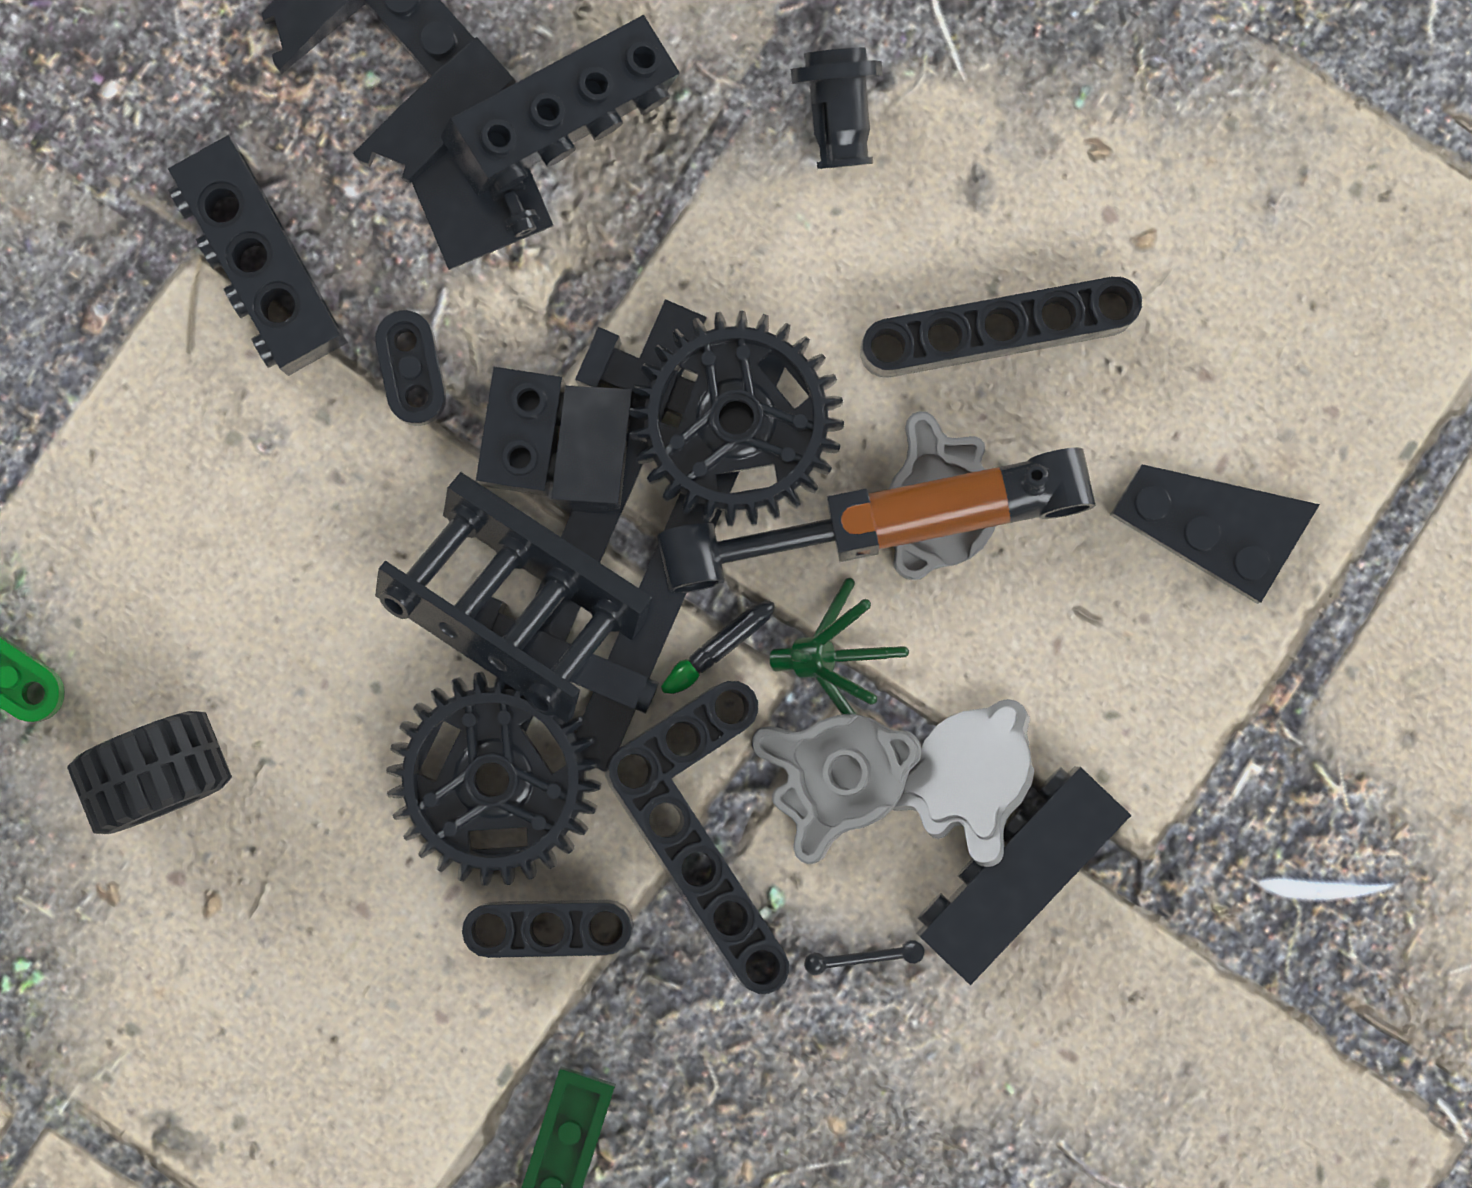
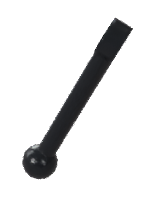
(911, 951)

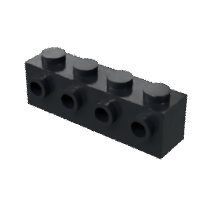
(560, 106)

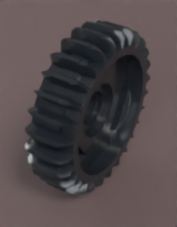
(700, 447)
(454, 804)

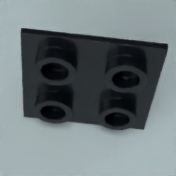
(473, 224)

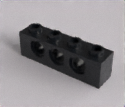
(221, 173)

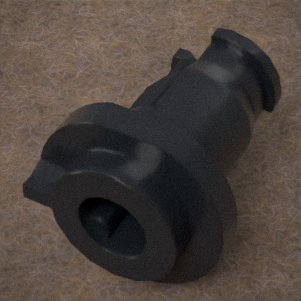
(839, 103)

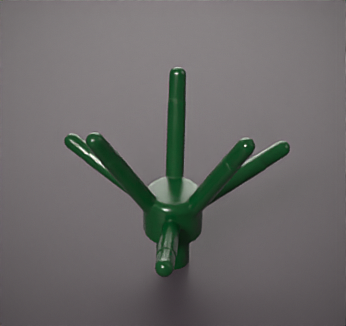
(817, 657)

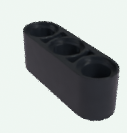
(520, 936)

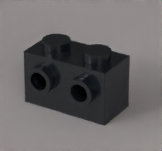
(521, 431)

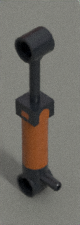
(865, 522)

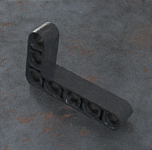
(691, 836)

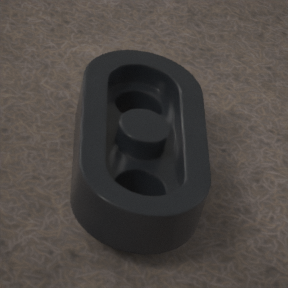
(410, 369)

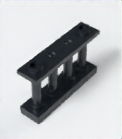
(519, 544)

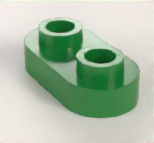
(17, 674)

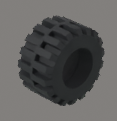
(149, 772)

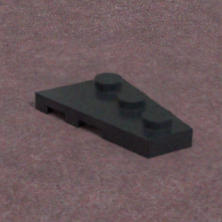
(1216, 526)

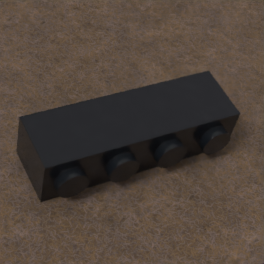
(1037, 862)

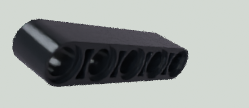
(1022, 309)

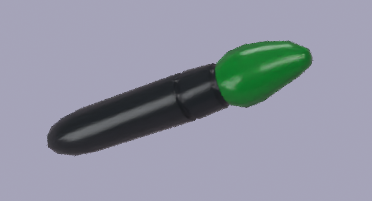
(687, 671)

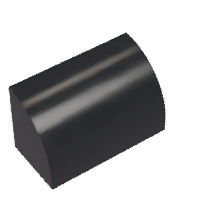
(592, 448)

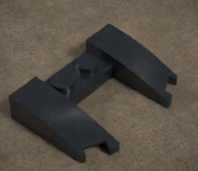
(456, 62)

